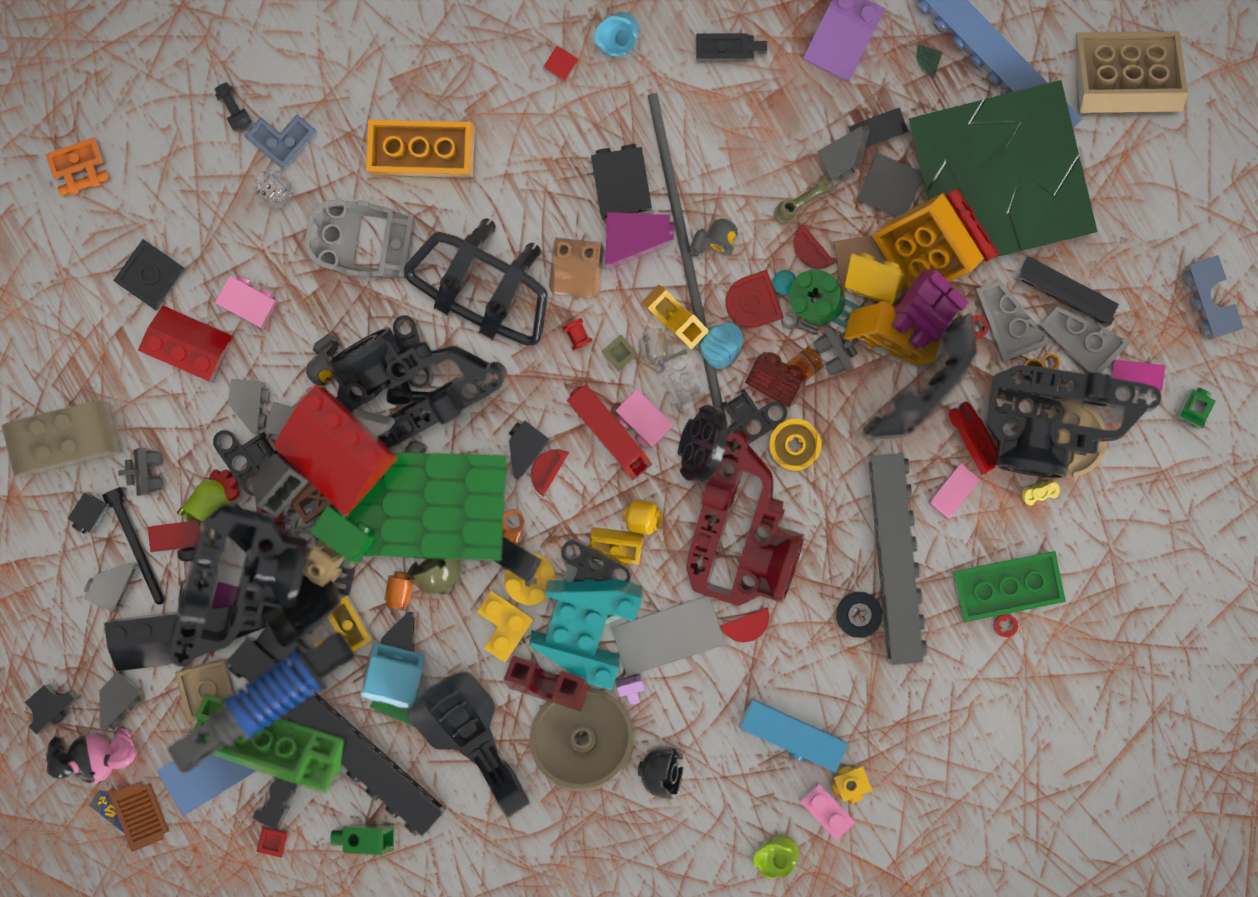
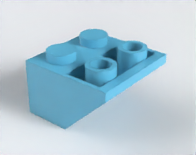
(392, 675)

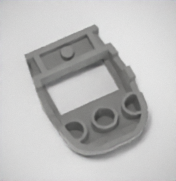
(334, 236)

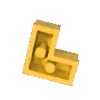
(350, 624)
(511, 624)

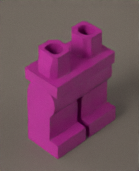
(928, 308)

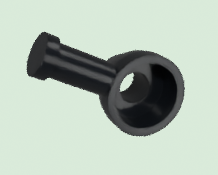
(403, 395)

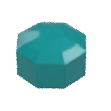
(782, 281)

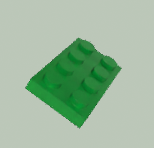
(1009, 586)

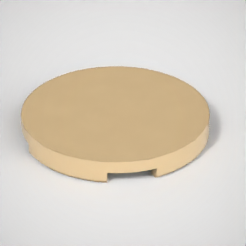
(1083, 416)

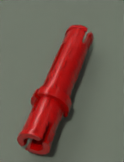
(972, 225)

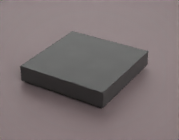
(890, 186)

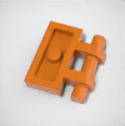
(75, 159)

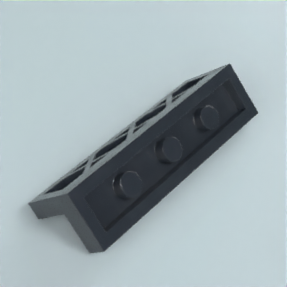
(1067, 291)

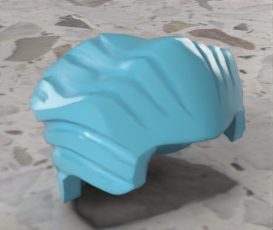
(617, 33)
(721, 345)

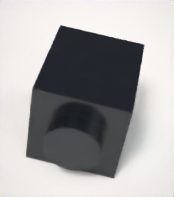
(88, 513)

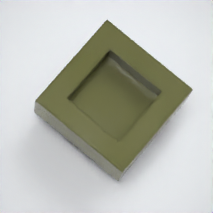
(619, 352)

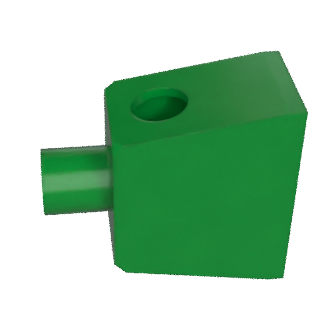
(373, 838)

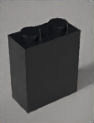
(621, 180)

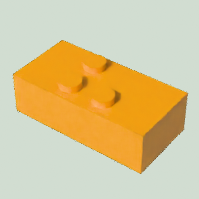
(420, 148)

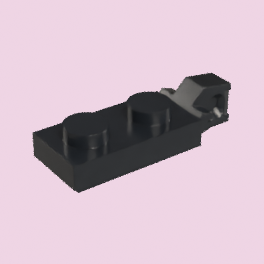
(728, 47)

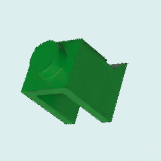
(1186, 413)

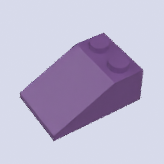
(843, 36)

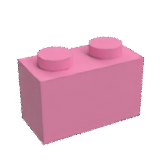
(247, 302)
(643, 419)
(826, 811)

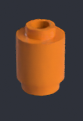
(398, 590)

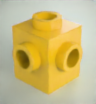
(860, 787)

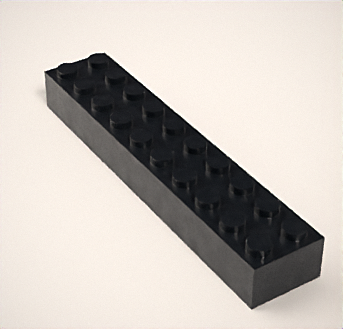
(359, 756)

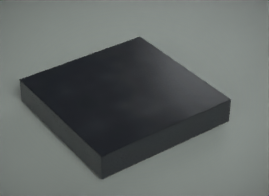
(149, 274)

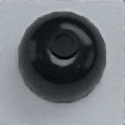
(661, 772)

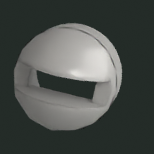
(415, 447)

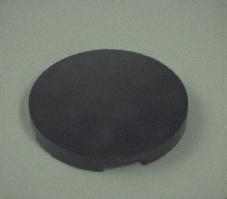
(703, 443)

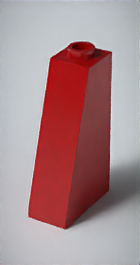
(609, 431)

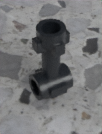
(239, 118)

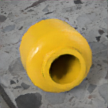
(642, 517)

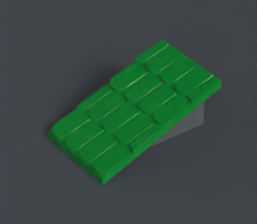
(437, 507)

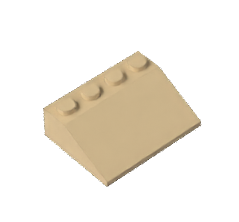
(1130, 72)

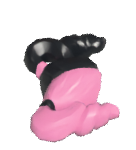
(90, 754)

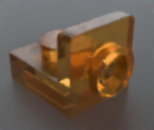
(808, 361)

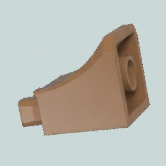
(576, 268)

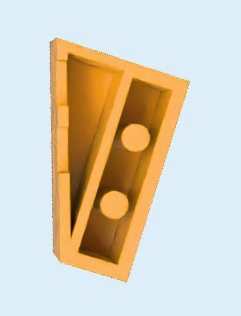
(875, 327)

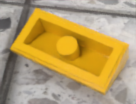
(618, 544)

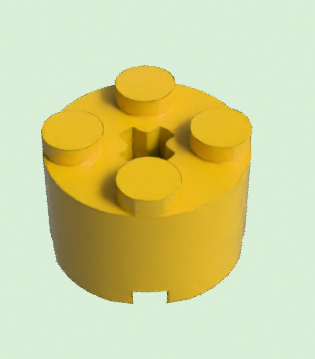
(805, 435)
(534, 593)

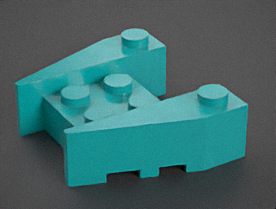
(579, 623)

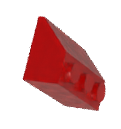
(186, 343)

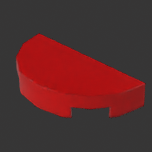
(810, 250)
(546, 468)
(747, 627)

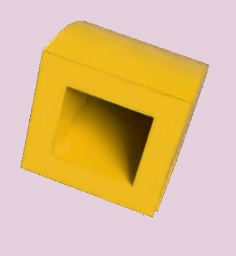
(674, 317)

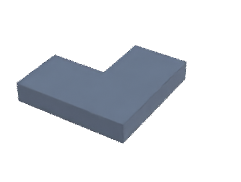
(281, 146)

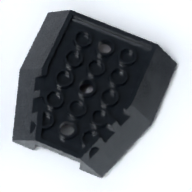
(913, 409)

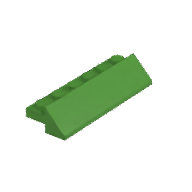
(282, 750)

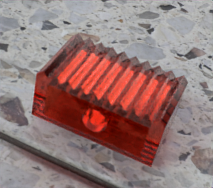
(776, 378)

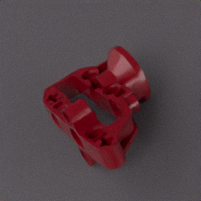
(766, 560)

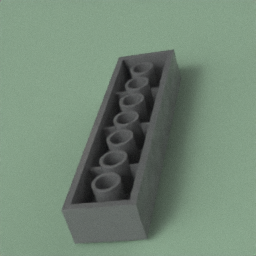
(896, 558)

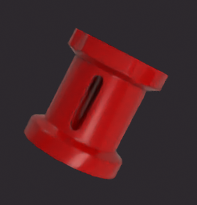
(577, 334)

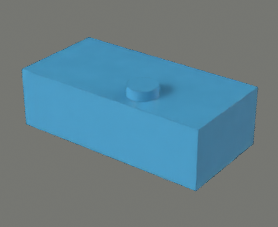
(793, 735)

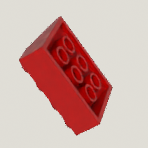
(333, 449)

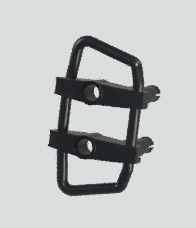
(460, 272)

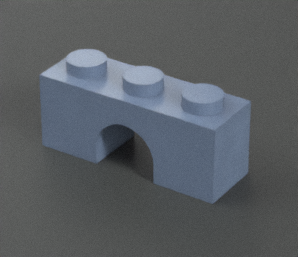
(1215, 319)

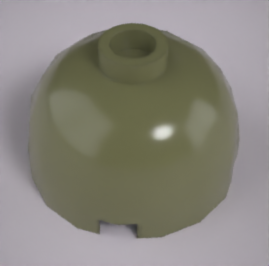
(435, 575)

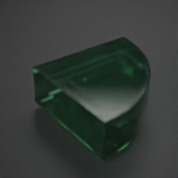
(928, 59)

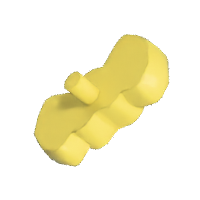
(1040, 491)

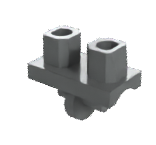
(830, 341)
(144, 483)

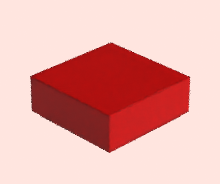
(560, 63)
(272, 841)

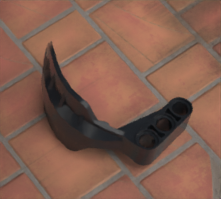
(311, 604)
(458, 718)

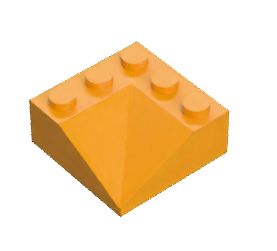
(929, 240)

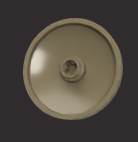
(583, 746)

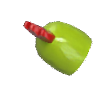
(210, 494)

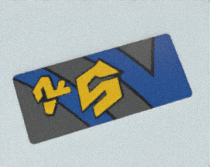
(104, 806)

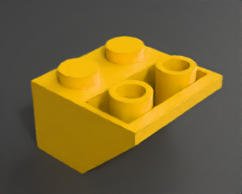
(874, 279)

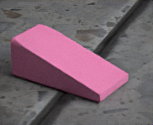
(954, 491)

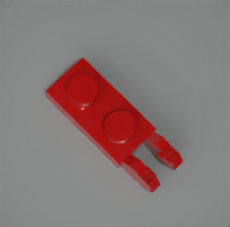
(974, 436)

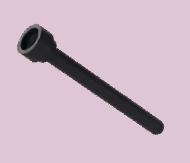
(115, 501)

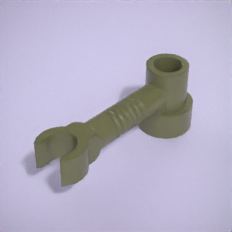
(783, 216)

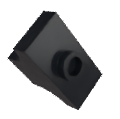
(49, 707)

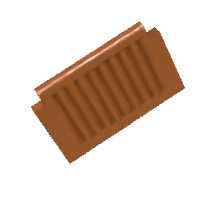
(139, 815)

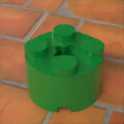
(809, 285)

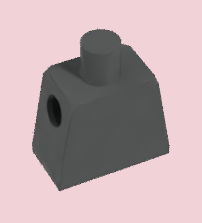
(276, 484)

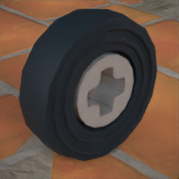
(855, 627)

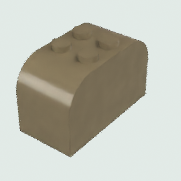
(61, 438)

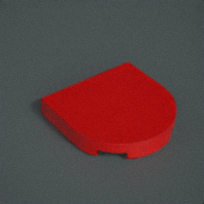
(753, 301)

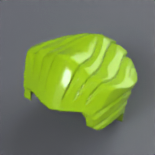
(776, 856)

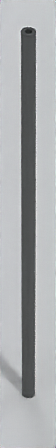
(682, 237)

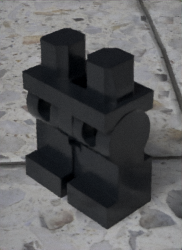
(276, 808)

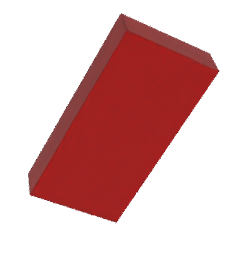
(173, 535)

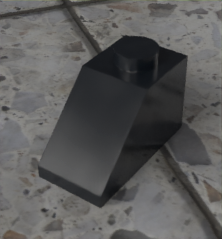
(525, 447)
(402, 633)

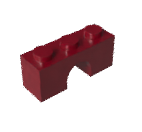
(532, 680)

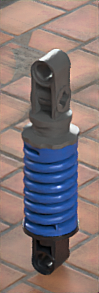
(266, 702)

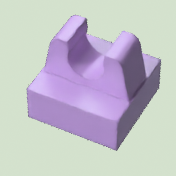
(630, 686)

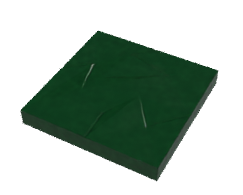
(1011, 164)

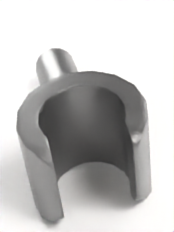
(800, 325)

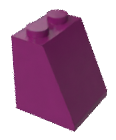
(635, 236)

